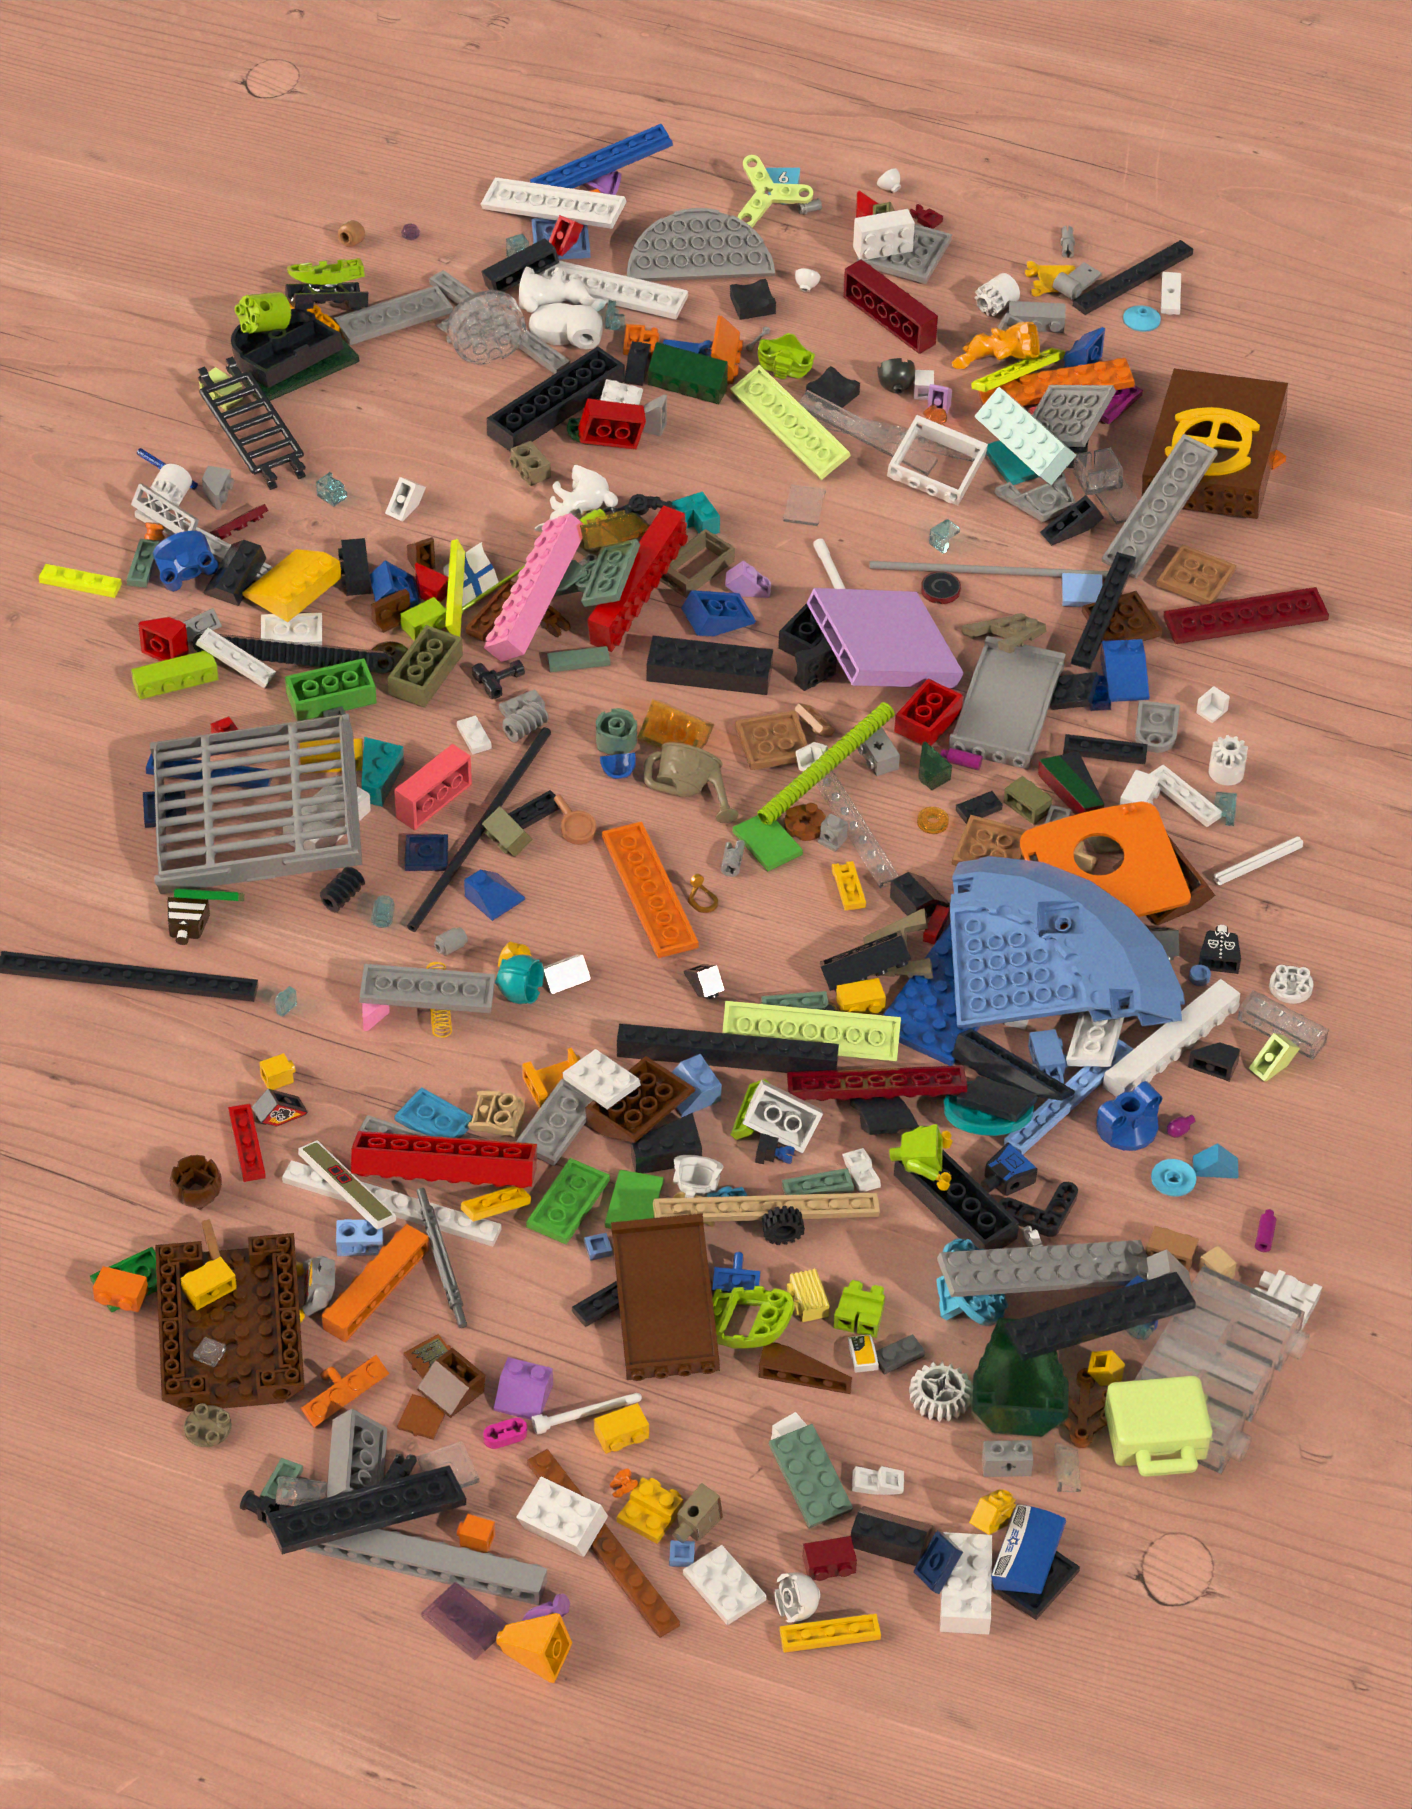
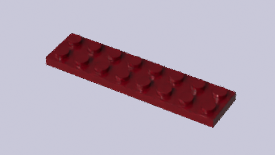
(1245, 615)
(877, 1083)

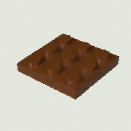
(1130, 620)

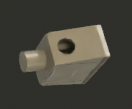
(698, 1514)

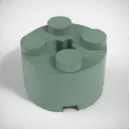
(616, 732)

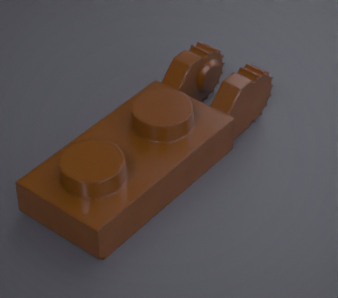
(550, 618)

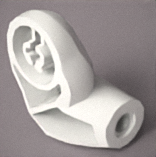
(567, 324)

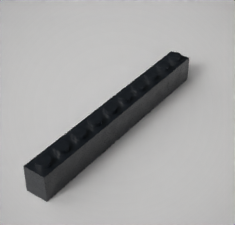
(726, 1049)

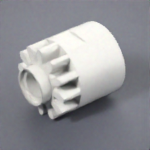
(996, 294)
(172, 483)
(1228, 761)

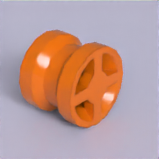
(154, 531)

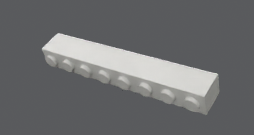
(1172, 1039)

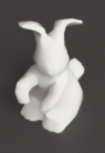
(540, 291)
(588, 494)

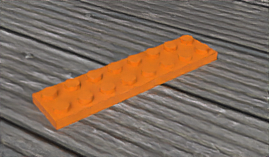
(1031, 387)
(650, 890)

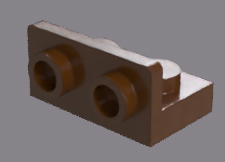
(387, 611)

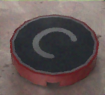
(940, 587)

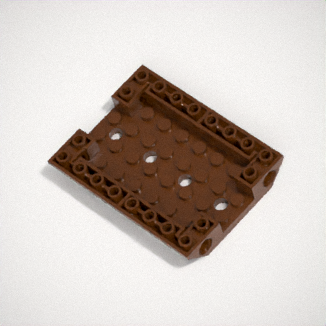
(261, 1325)

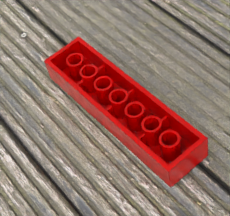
(656, 552)
(444, 1159)

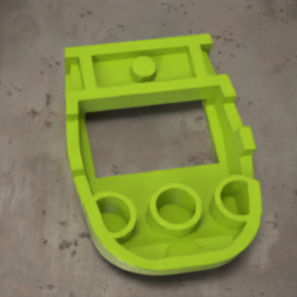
(326, 273)
(770, 1321)

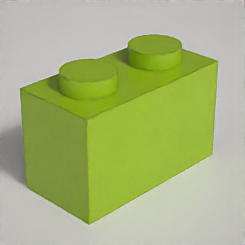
(426, 613)

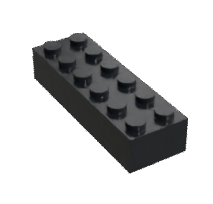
(709, 665)
(963, 1207)

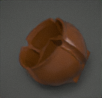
(199, 1171)

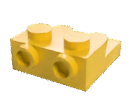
(650, 1509)

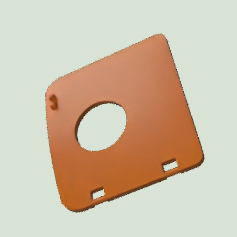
(1150, 872)

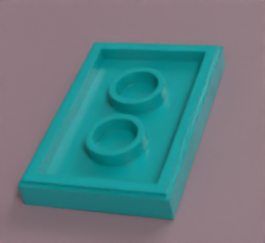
(1009, 464)

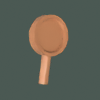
(576, 826)

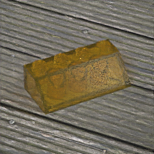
(612, 529)

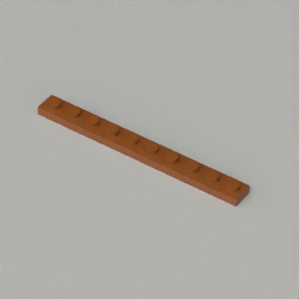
(614, 1556)

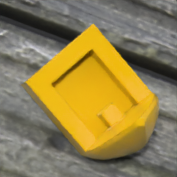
(513, 949)

